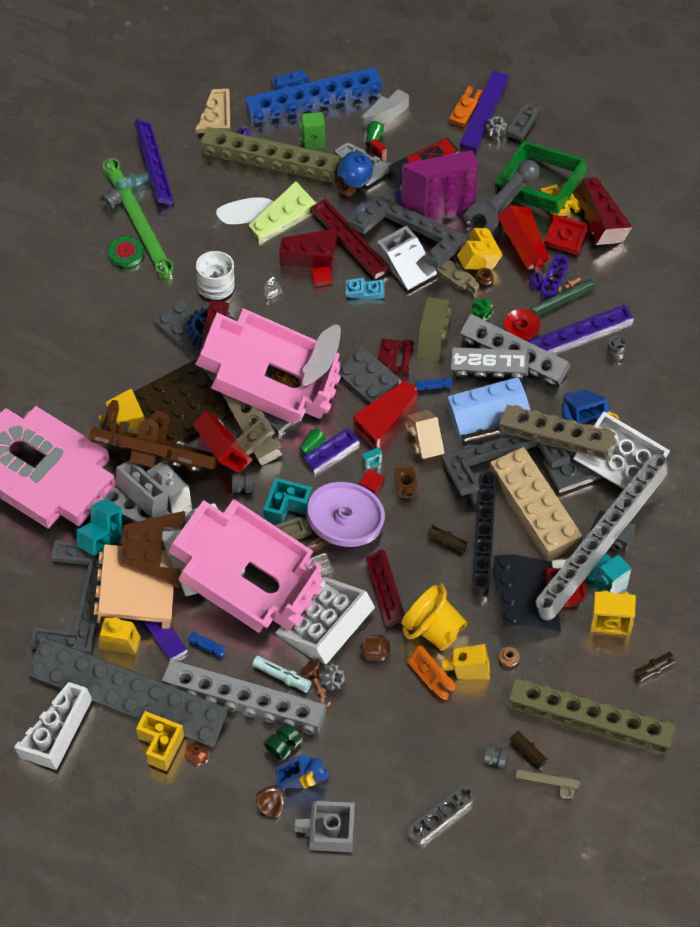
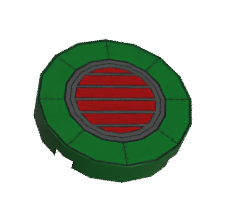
(125, 251)

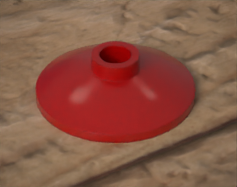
(522, 318)

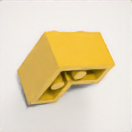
(480, 250)
(163, 739)

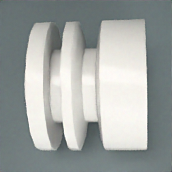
(215, 275)

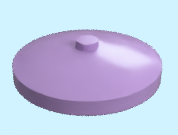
(345, 514)

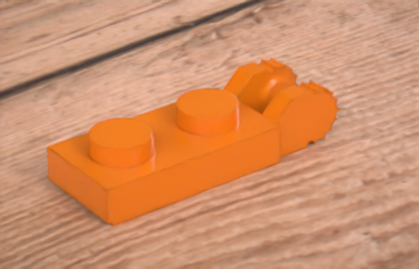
(465, 108)
(431, 672)

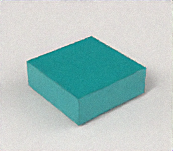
(372, 458)

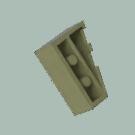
(433, 328)

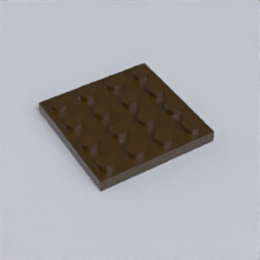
(183, 397)

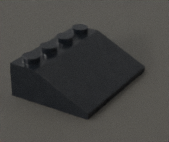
(517, 587)

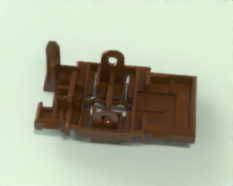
(150, 445)

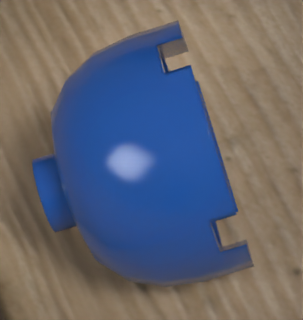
(355, 169)

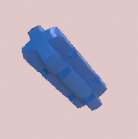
(433, 384)
(207, 644)

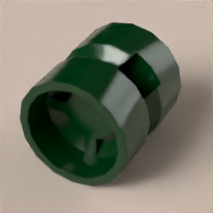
(281, 743)

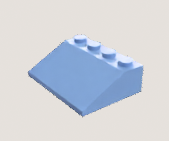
(484, 406)

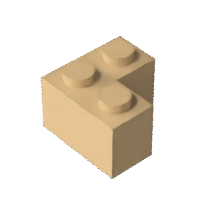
(427, 434)

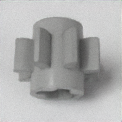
(496, 127)
(332, 677)

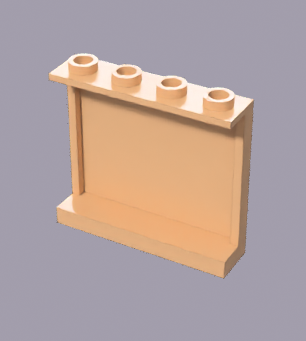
(130, 593)

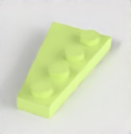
(282, 211)

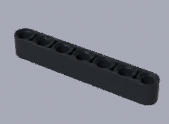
(481, 541)

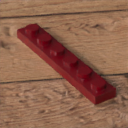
(350, 239)

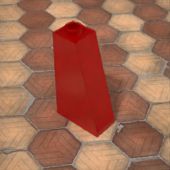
(524, 235)
(385, 414)
(221, 442)

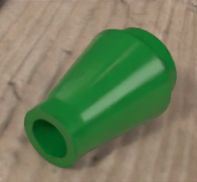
(374, 131)
(312, 441)

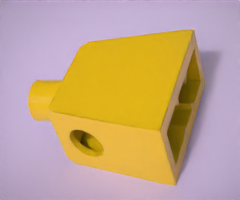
(128, 410)
(119, 636)
(469, 663)

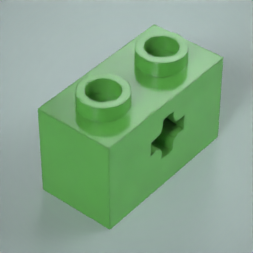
(312, 130)

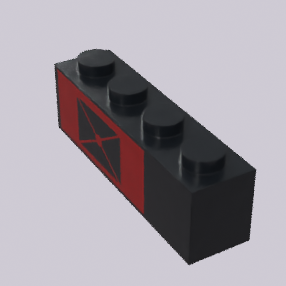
(441, 148)

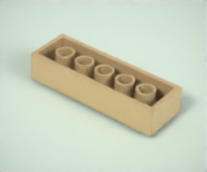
(535, 505)

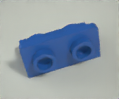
(289, 79)

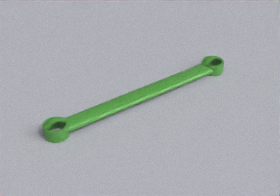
(139, 220)

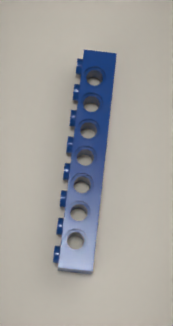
(313, 95)

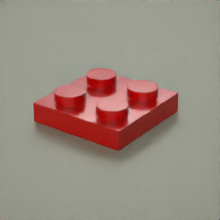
(566, 234)

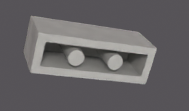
(141, 488)

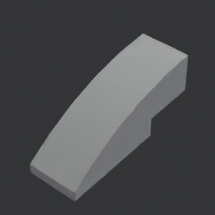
(386, 109)

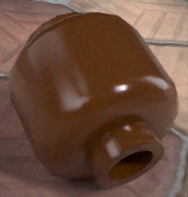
(375, 648)

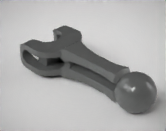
(526, 172)

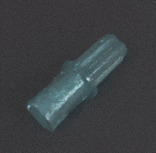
(133, 181)

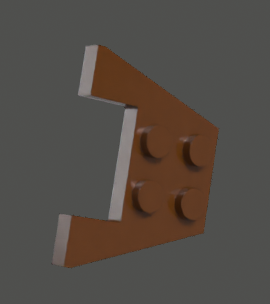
(144, 544)

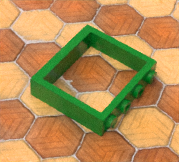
(549, 156)

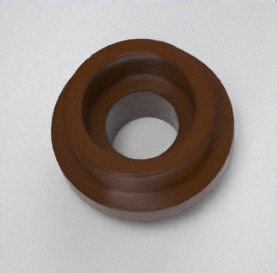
(484, 272)

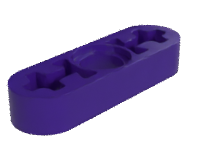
(553, 269)

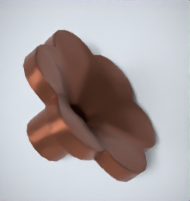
(310, 669)
(197, 753)

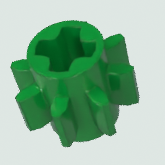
(482, 308)

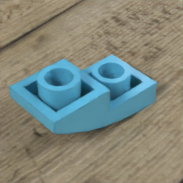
(360, 289)

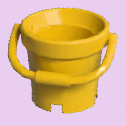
(434, 618)

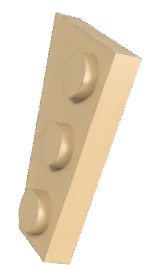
(216, 111)

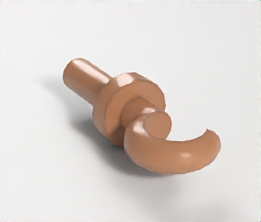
(569, 284)
(320, 692)

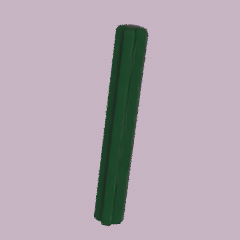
(563, 297)

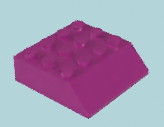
(440, 185)

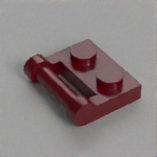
(388, 355)

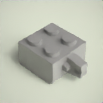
(178, 491)
(329, 826)

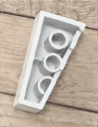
(54, 731)

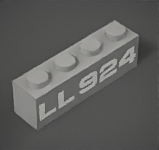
(490, 362)

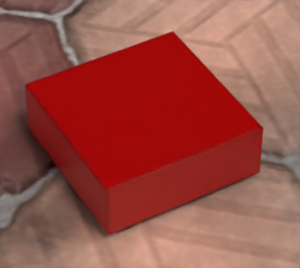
(378, 150)
(321, 276)
(372, 481)

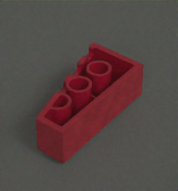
(602, 212)

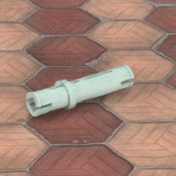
(289, 677)

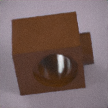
(405, 475)

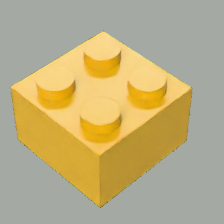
(613, 613)

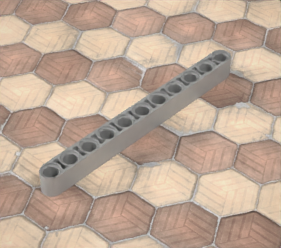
(585, 558)

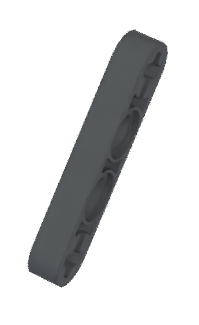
(443, 817)

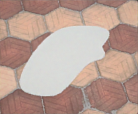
(243, 210)
(322, 355)

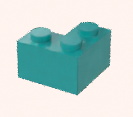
(284, 497)
(103, 528)
(610, 574)

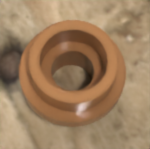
(509, 662)

